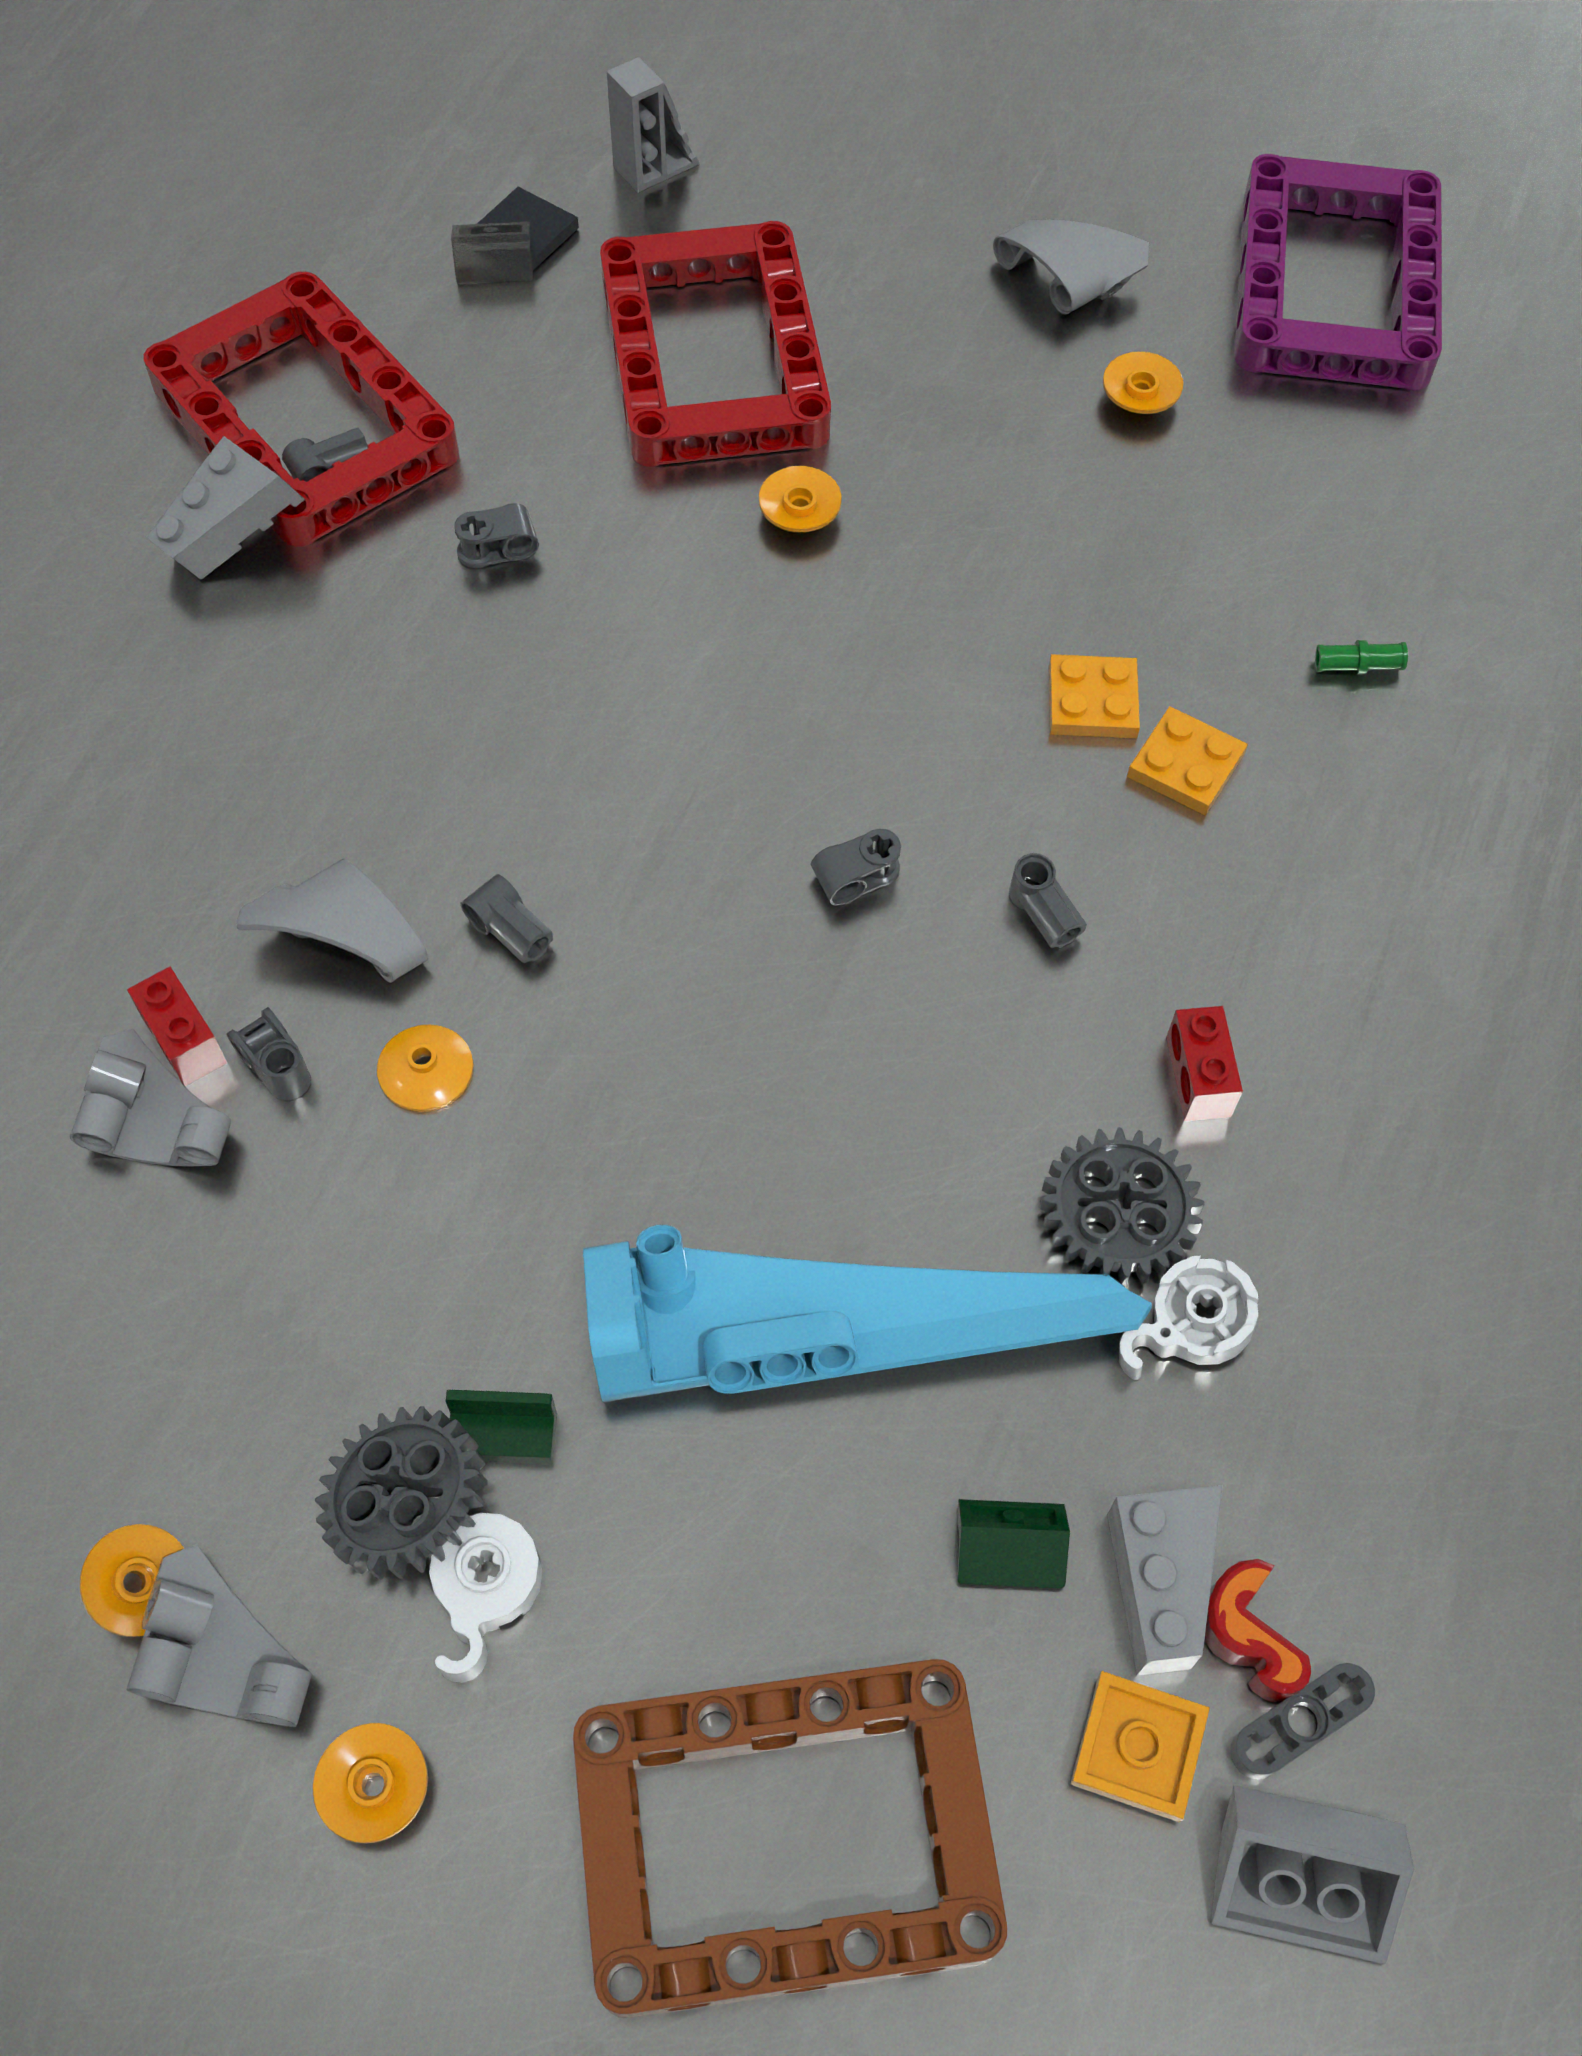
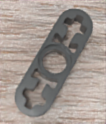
(1325, 1686)

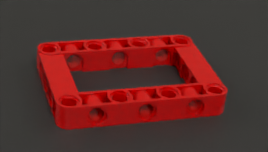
(303, 304)
(720, 428)

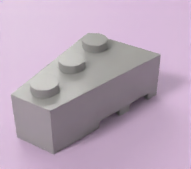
(645, 127)
(221, 508)
(1165, 1572)

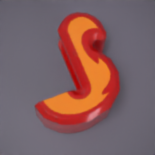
(1247, 1641)

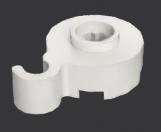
(1184, 1333)
(478, 1605)

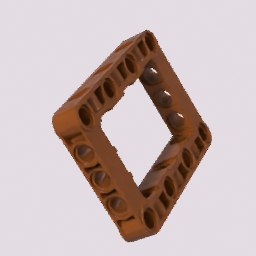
(770, 1719)

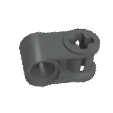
(500, 534)
(856, 867)
(267, 1050)

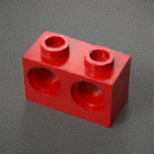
(177, 1026)
(1204, 1063)

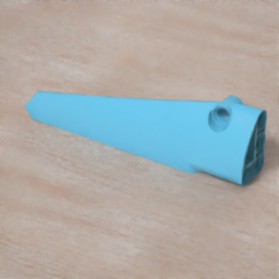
(755, 1322)

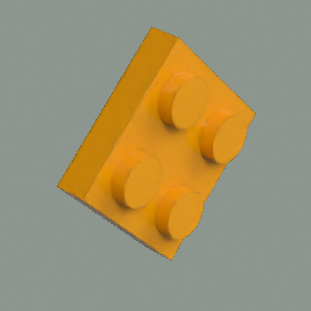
(1093, 696)
(1187, 760)
(1140, 1746)

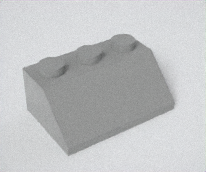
(1311, 1874)

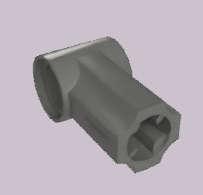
(309, 459)
(1047, 902)
(500, 910)

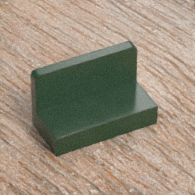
(507, 1424)
(1012, 1543)

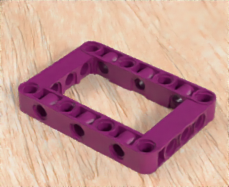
(1334, 351)

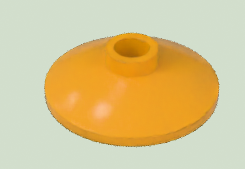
(1142, 382)
(800, 499)
(430, 1084)
(120, 1552)
(348, 1766)

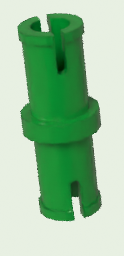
(1361, 657)

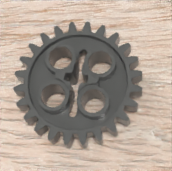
(1125, 1245)
(387, 1535)

